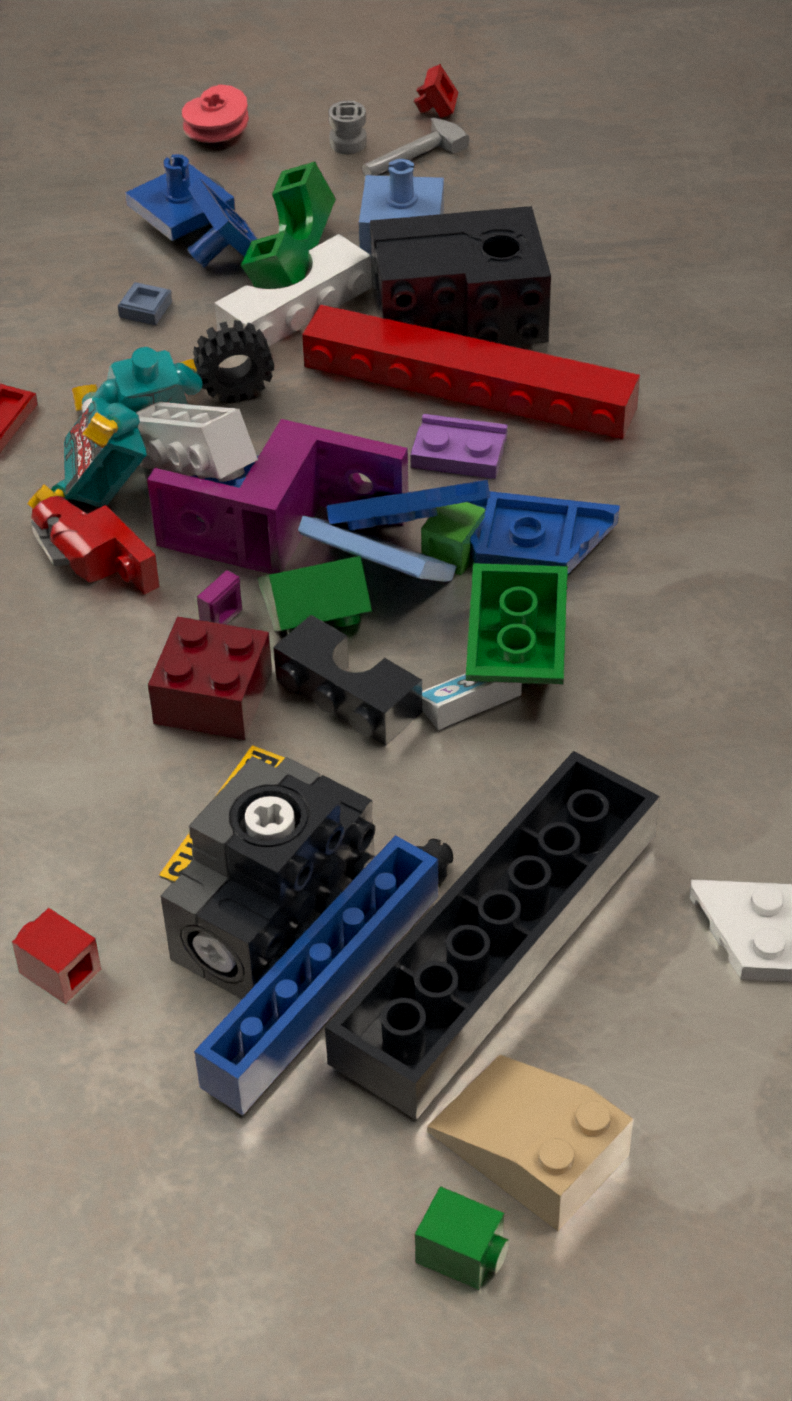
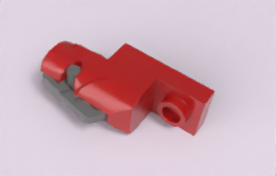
(93, 543)

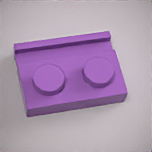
(459, 446)

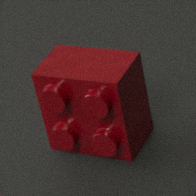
(210, 678)

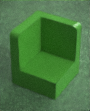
(449, 534)

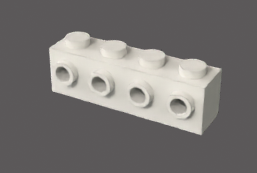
(196, 440)

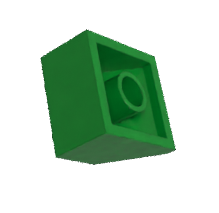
(323, 590)

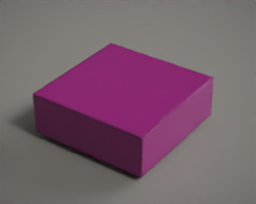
(221, 599)

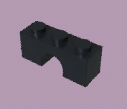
(372, 701)

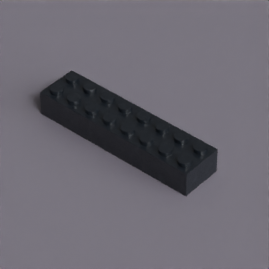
(491, 934)

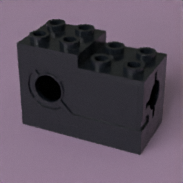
(464, 274)

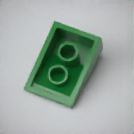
(517, 624)

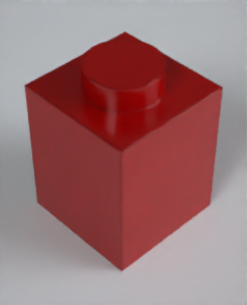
(56, 955)

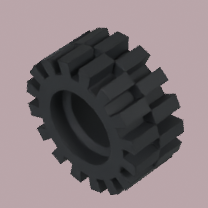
(229, 343)

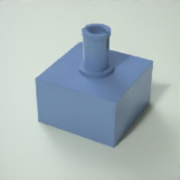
(398, 197)

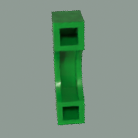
(303, 210)

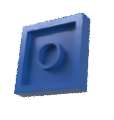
(169, 203)
(226, 223)

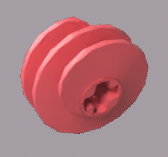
(216, 114)

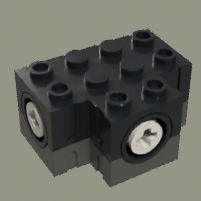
(264, 870)

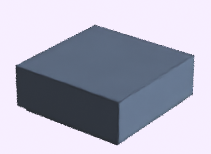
(145, 303)

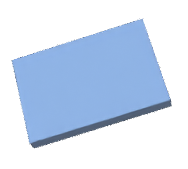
(377, 549)

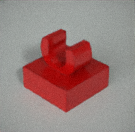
(437, 92)

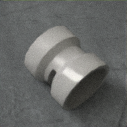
(347, 127)

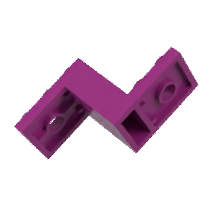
(290, 480)

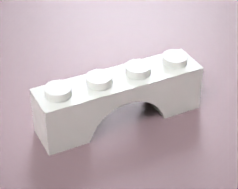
(335, 277)

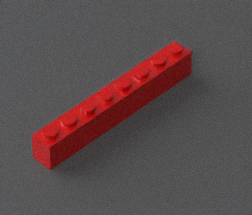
(471, 371)

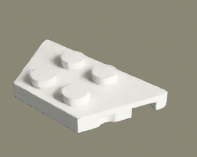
(751, 924)

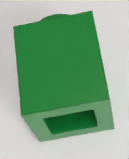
(461, 1238)

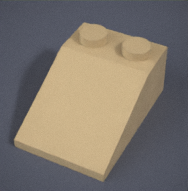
(536, 1136)

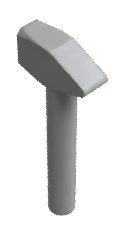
(443, 134)

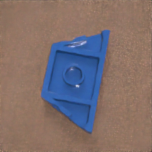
(404, 506)
(539, 530)

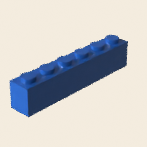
(316, 975)

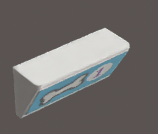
(461, 699)

